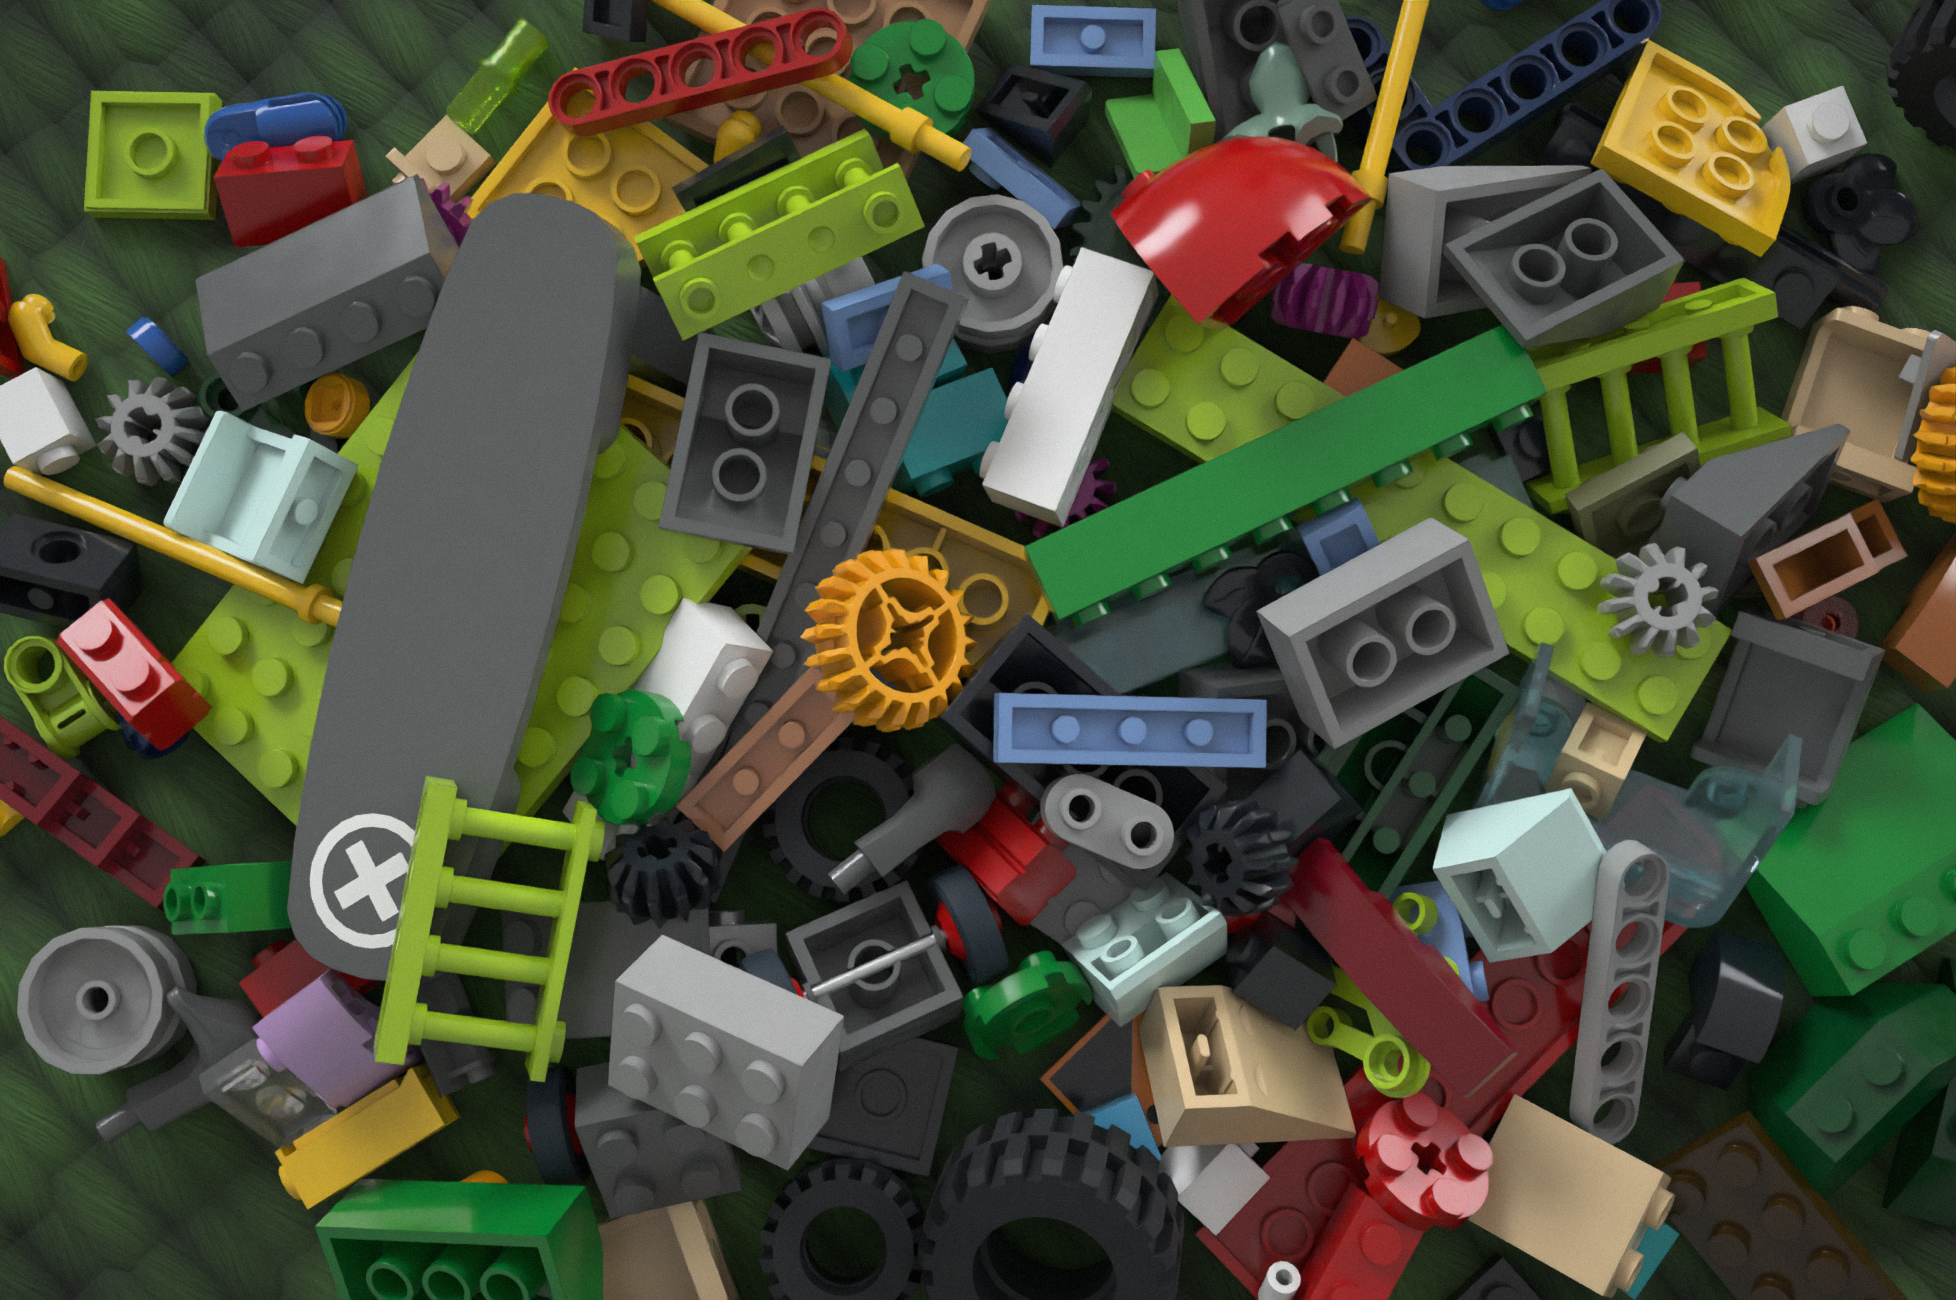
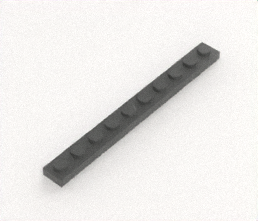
(849, 492)

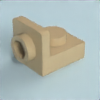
(444, 156)
(1596, 759)

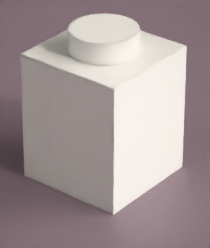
(1816, 133)
(41, 424)
(1214, 1179)

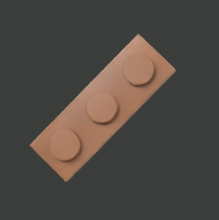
(765, 761)

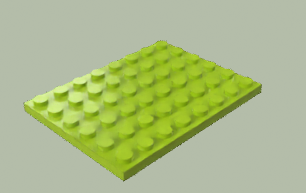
(626, 580)

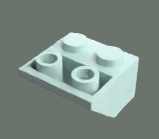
(1521, 872)
(1146, 944)

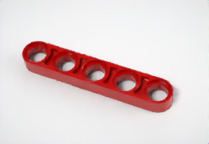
(728, 82)

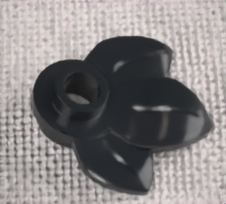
(1861, 210)
(1243, 592)

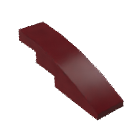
(88, 817)
(1396, 971)

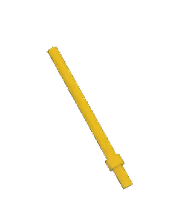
(1384, 123)
(906, 126)

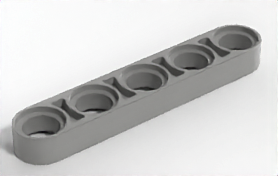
(1604, 973)

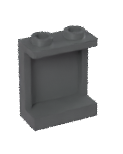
(1784, 683)

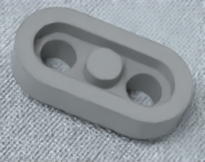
(1109, 821)

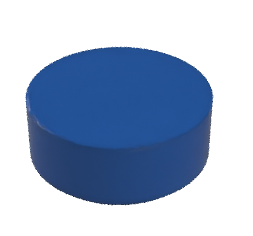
(158, 346)

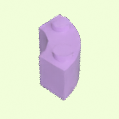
(328, 1041)

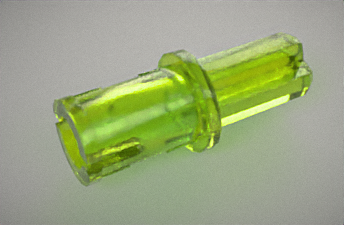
(497, 76)

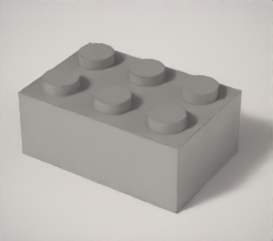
(1384, 631)
(724, 1050)

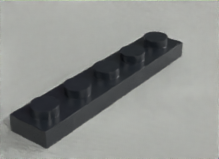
(1785, 268)

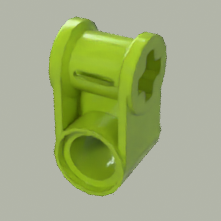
(67, 705)

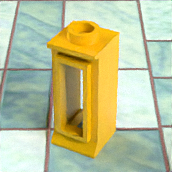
(364, 1137)

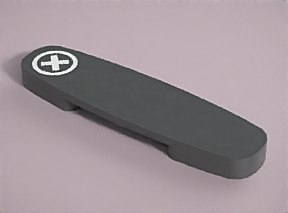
(462, 565)

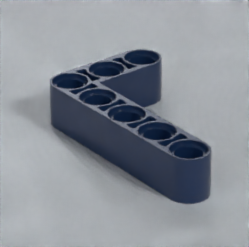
(1490, 97)

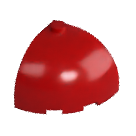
(1235, 220)

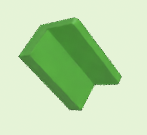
(1165, 124)

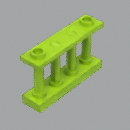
(777, 233)
(1668, 334)
(434, 885)

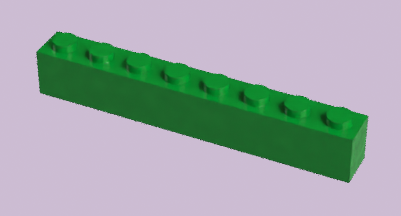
(1283, 475)

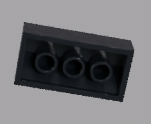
(1037, 663)

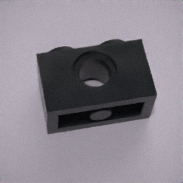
(63, 571)

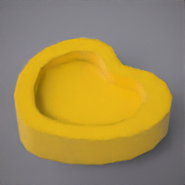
(1391, 329)

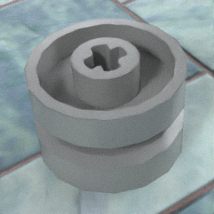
(1001, 238)
(101, 999)

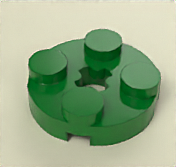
(924, 51)
(603, 772)
(1026, 1006)

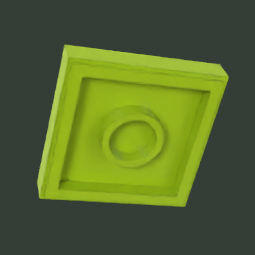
(150, 156)

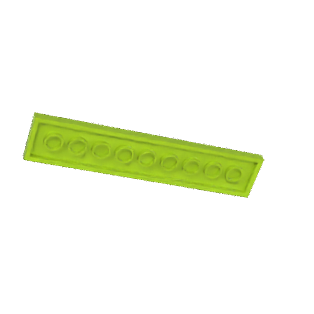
(1221, 390)

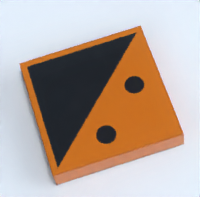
(1103, 1067)

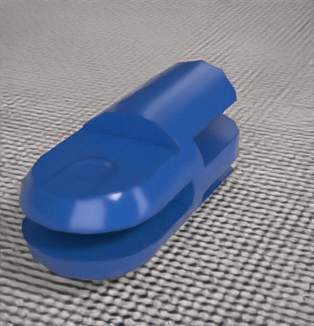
(275, 121)

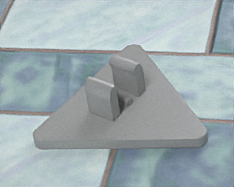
(1923, 373)

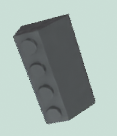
(326, 293)

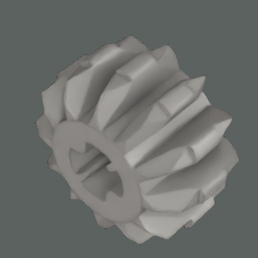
(134, 422)
(1653, 626)

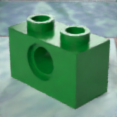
(228, 898)

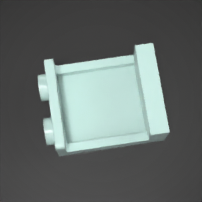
(261, 495)

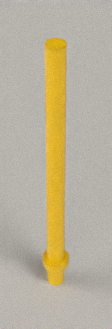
(313, 603)

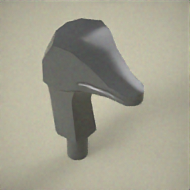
(948, 796)
(217, 1031)

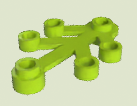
(1386, 1046)

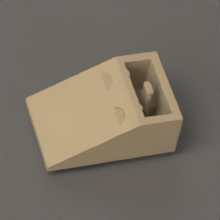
(1237, 1072)

